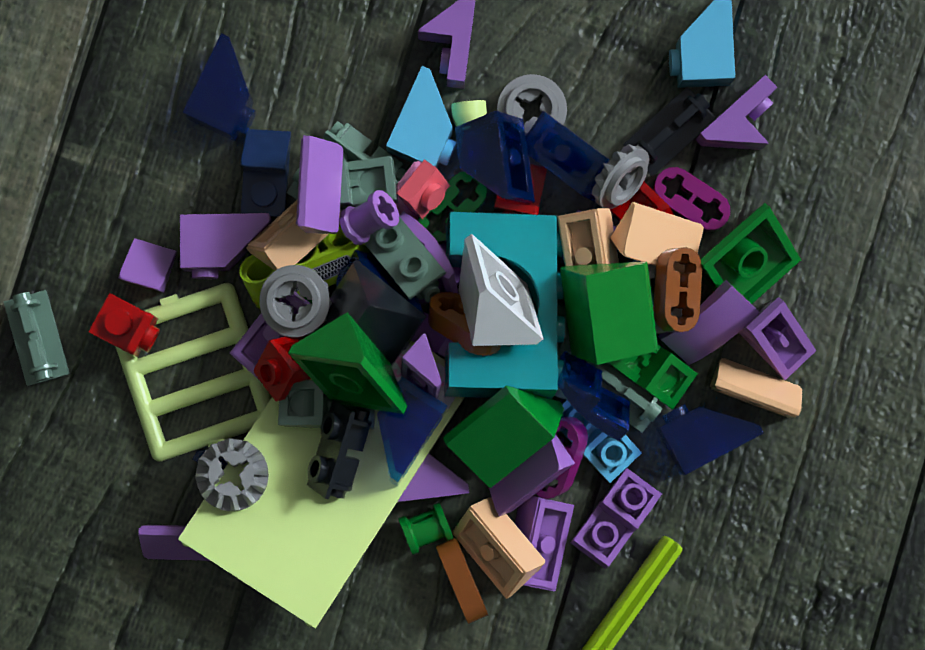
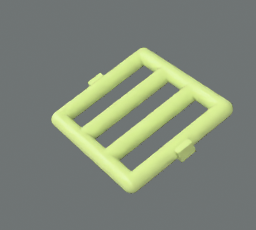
(149, 409)

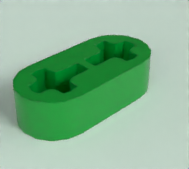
(450, 196)

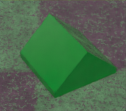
(751, 256)
(609, 311)
(349, 367)
(504, 432)

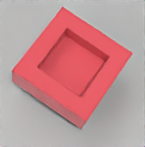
(424, 189)

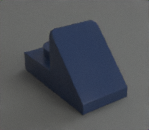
(265, 171)

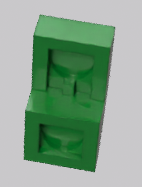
(658, 374)

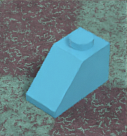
(706, 49)
(423, 125)

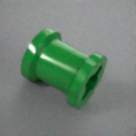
(425, 528)

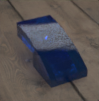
(584, 391)

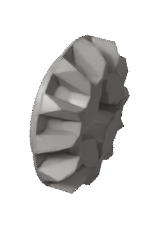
(528, 88)
(621, 177)
(281, 316)
(253, 477)

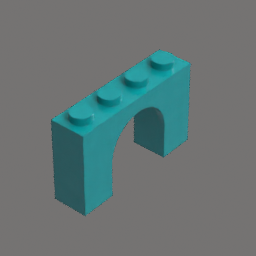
(530, 250)

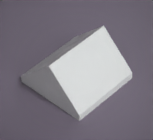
(495, 300)

